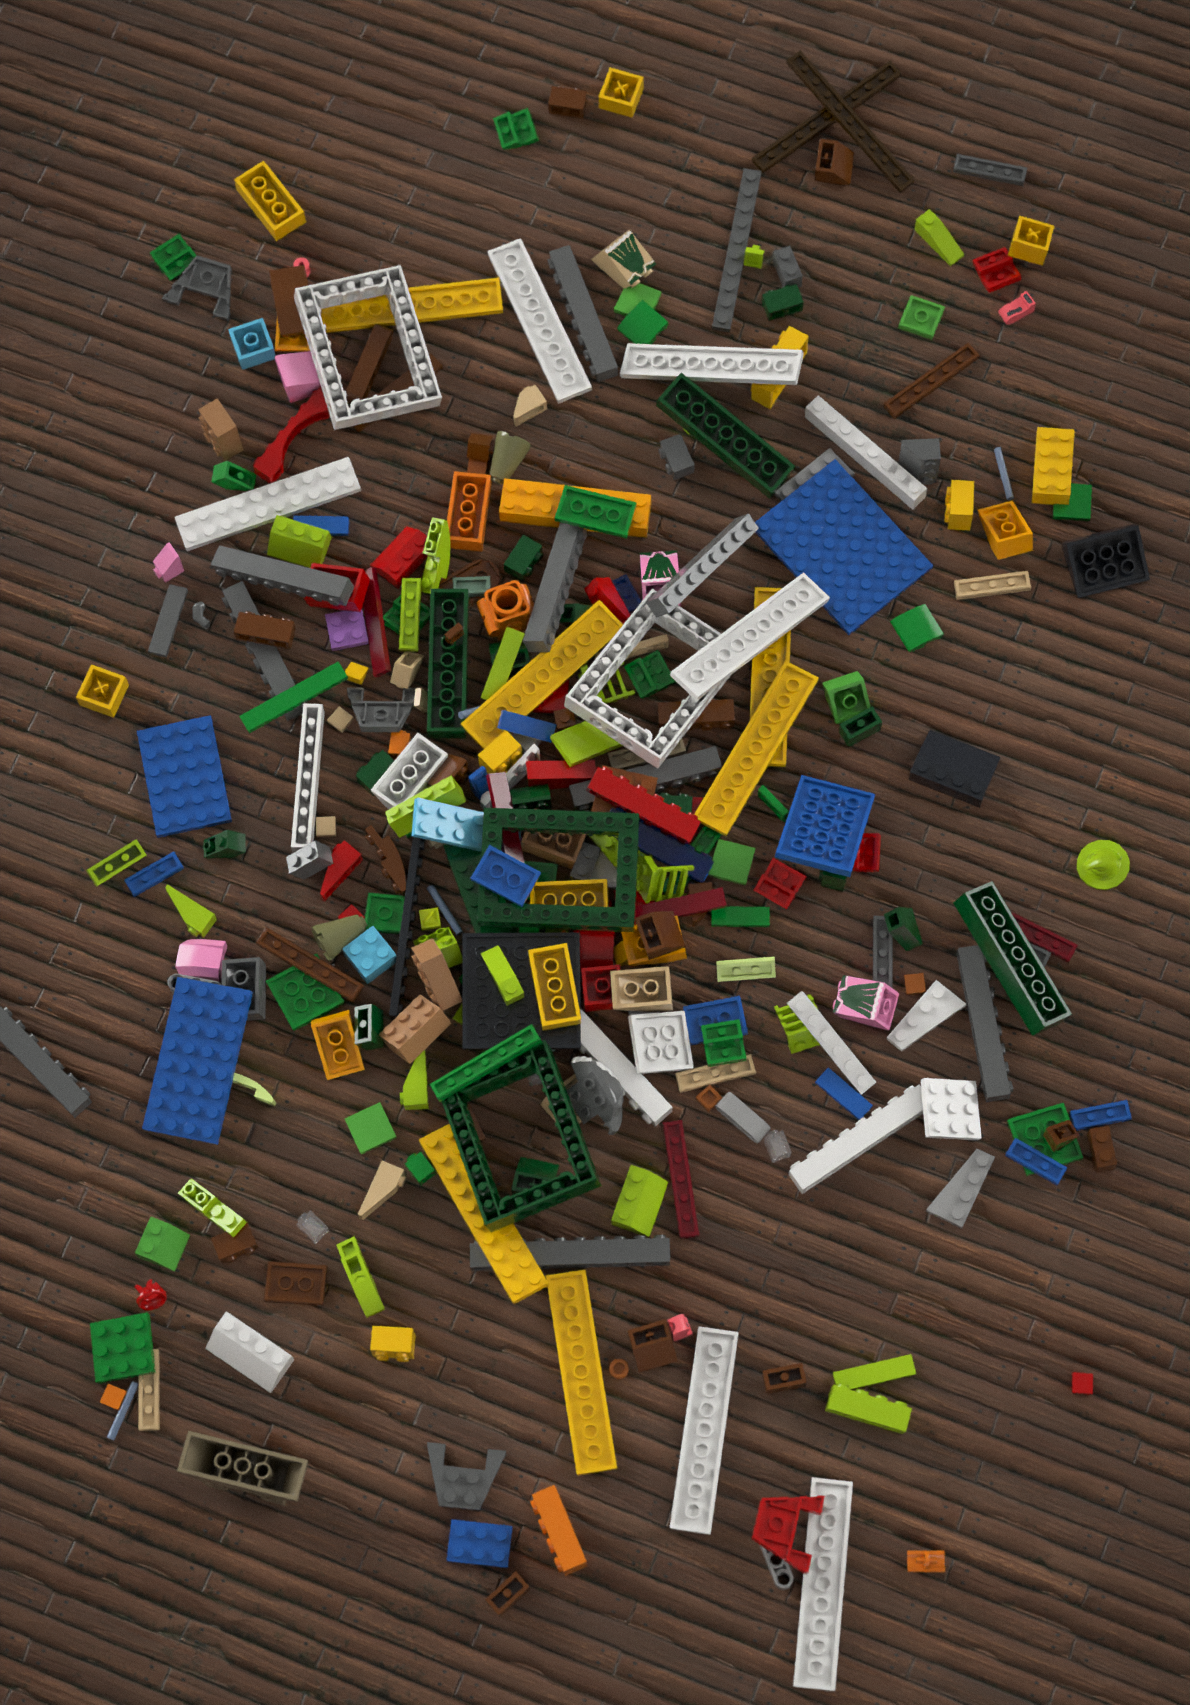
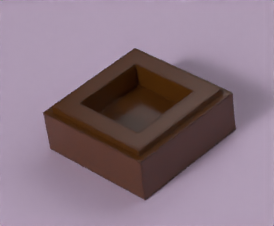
(454, 633)

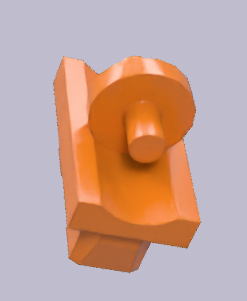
(925, 1561)

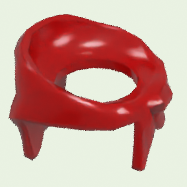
(151, 1296)

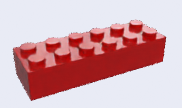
(650, 808)

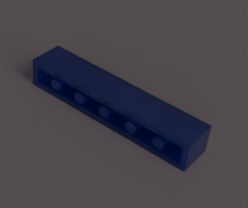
(669, 851)

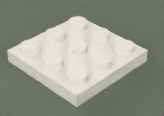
(660, 1042)
(950, 1109)

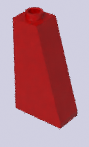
(558, 773)

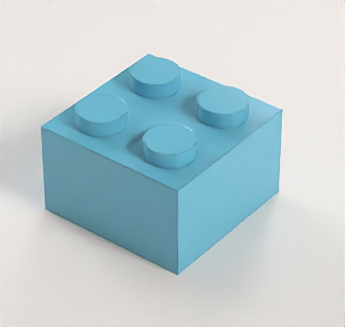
(252, 343)
(370, 954)

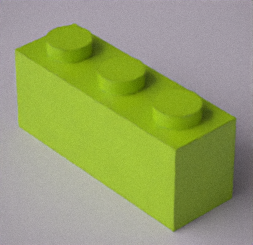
(116, 862)

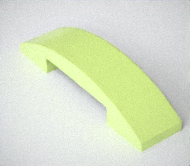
(260, 1094)

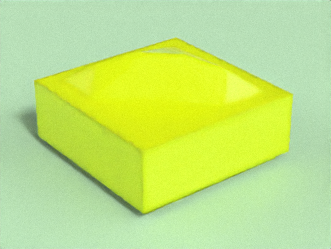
(429, 918)

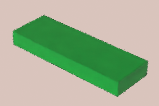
(741, 917)

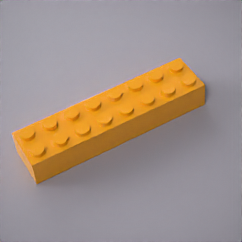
(538, 502)

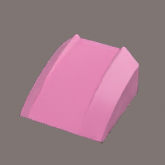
(201, 958)

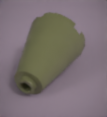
(507, 456)
(337, 934)

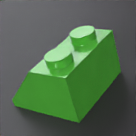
(846, 696)
(162, 1244)

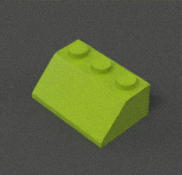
(298, 542)
(639, 1201)

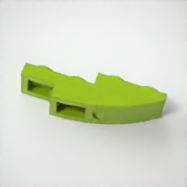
(438, 552)
(212, 1208)
(360, 1277)

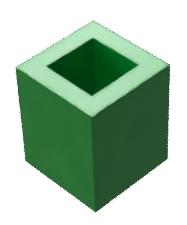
(420, 1168)

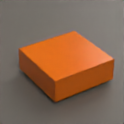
(113, 1397)

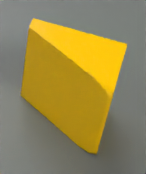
(356, 673)
(620, 954)

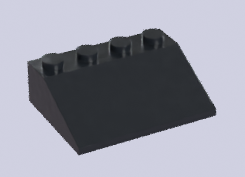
(1106, 560)
(954, 768)

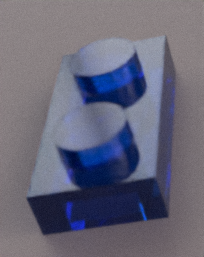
(627, 592)

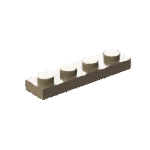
(626, 759)

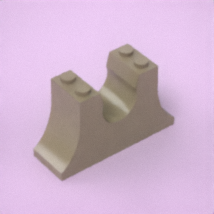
(243, 1468)

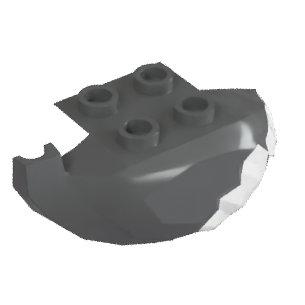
(596, 1093)

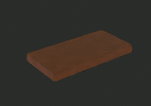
(283, 288)

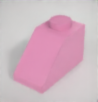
(167, 563)

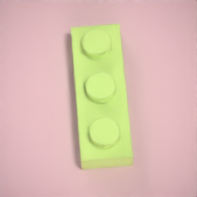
(745, 969)

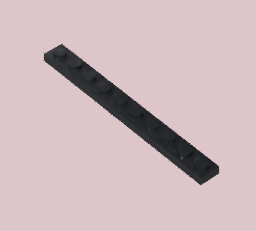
(406, 934)

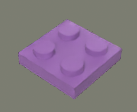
(346, 629)

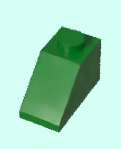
(233, 477)

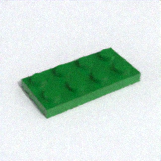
(595, 511)

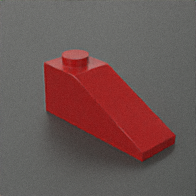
(605, 591)
(345, 861)

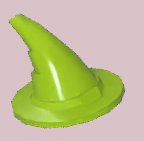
(1103, 864)

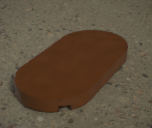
(484, 568)

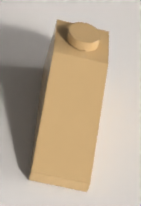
(383, 1186)

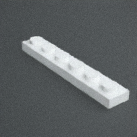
(831, 1042)

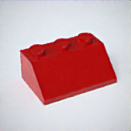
(401, 556)

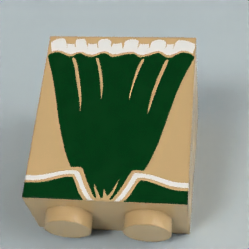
(625, 260)

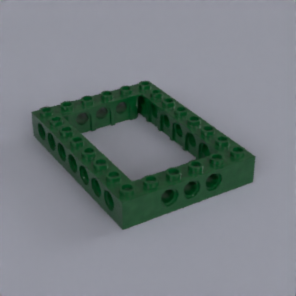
(564, 917)
(508, 1210)

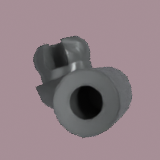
(198, 609)

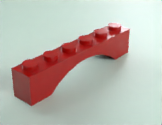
(271, 463)

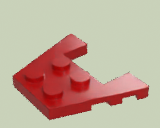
(777, 1526)

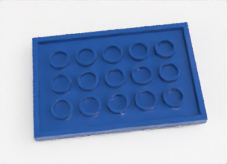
(184, 776)
(825, 826)

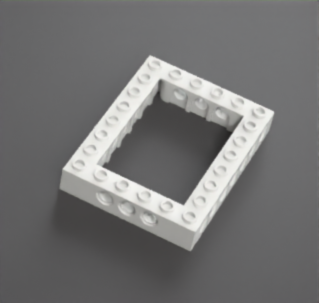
(331, 293)
(587, 705)

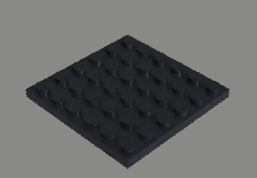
(485, 1013)

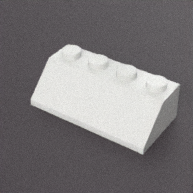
(409, 772)
(249, 1352)

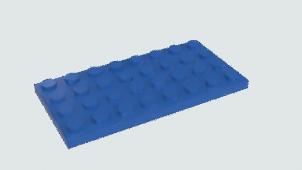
(197, 1060)

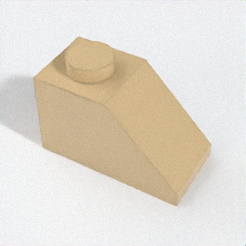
(529, 405)
(406, 669)

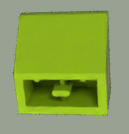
(447, 944)

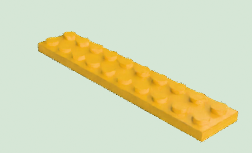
(429, 302)
(765, 669)
(545, 672)
(756, 748)
(502, 1247)
(581, 1372)

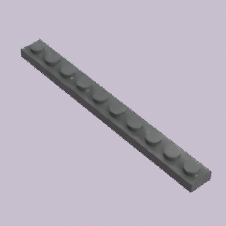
(736, 250)

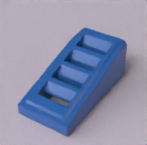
(478, 782)

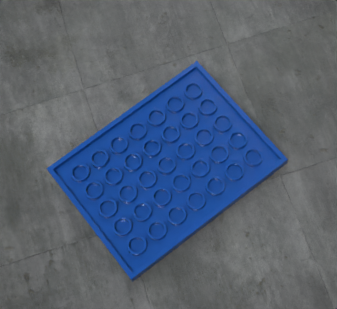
(842, 545)

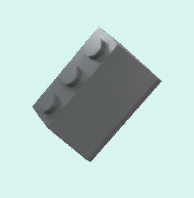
(921, 459)
(248, 975)

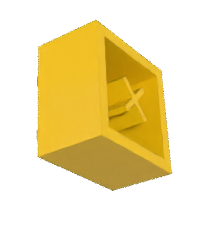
(621, 92)
(1031, 240)
(959, 505)
(102, 691)
(500, 754)
(393, 1343)

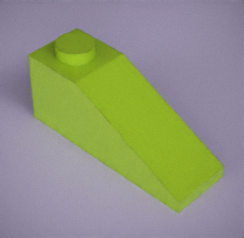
(938, 237)
(195, 916)
(503, 975)
(416, 1087)

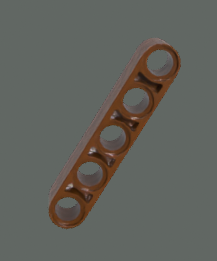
(369, 363)

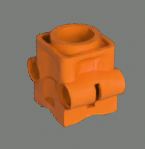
(501, 596)

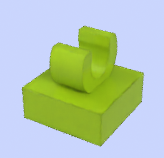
(754, 256)

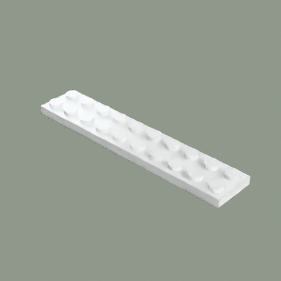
(539, 321)
(712, 364)
(264, 503)
(749, 636)
(704, 1430)
(823, 1587)

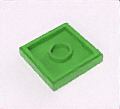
(632, 296)
(921, 317)
(732, 862)
(370, 1128)

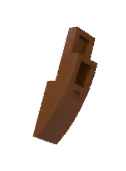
(392, 865)

